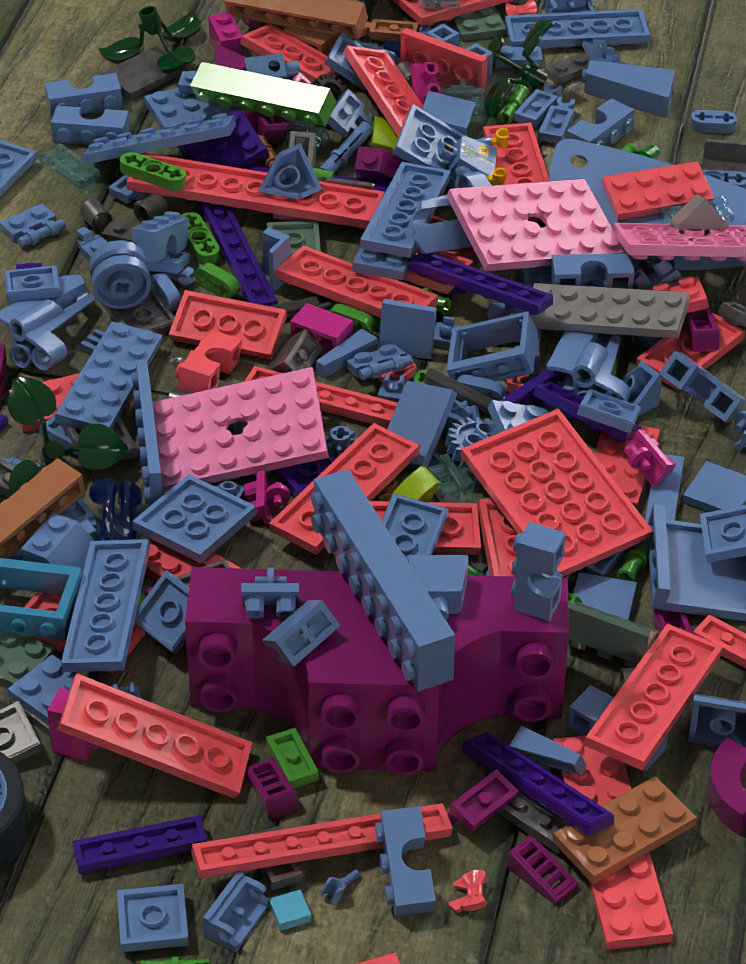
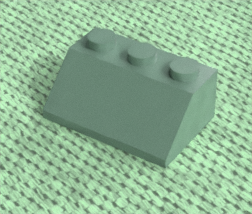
(608, 634)

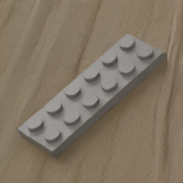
(613, 310)

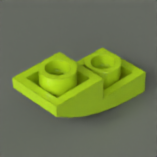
(383, 135)
(419, 485)

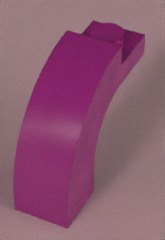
(725, 785)

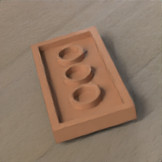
(642, 823)

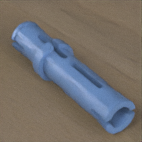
(361, 134)

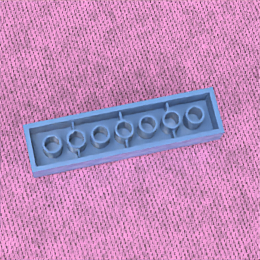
(383, 580)

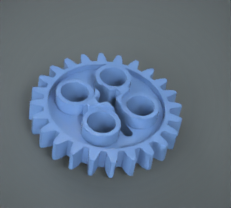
(467, 433)

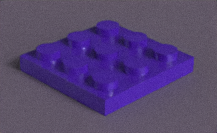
(237, 150)

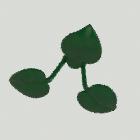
(152, 23)
(529, 74)
(34, 400)

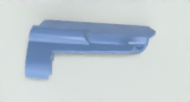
(447, 234)
(35, 320)
(589, 362)

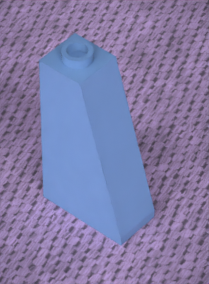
(631, 85)

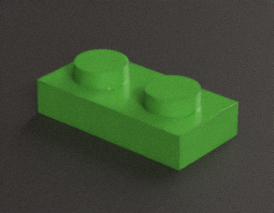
(292, 757)

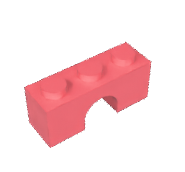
(203, 365)

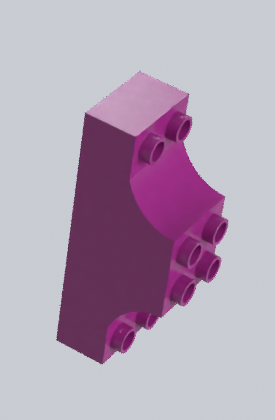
(350, 690)

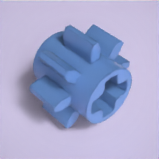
(339, 440)

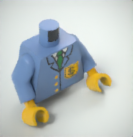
(476, 156)

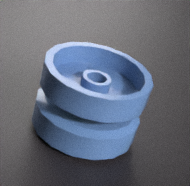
(119, 274)

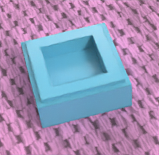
(290, 910)

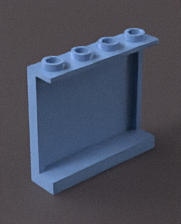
(684, 579)

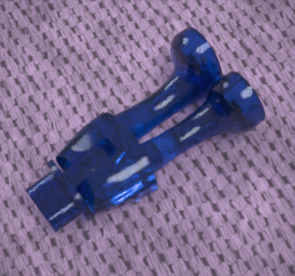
(129, 497)

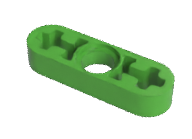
(167, 177)
(198, 246)

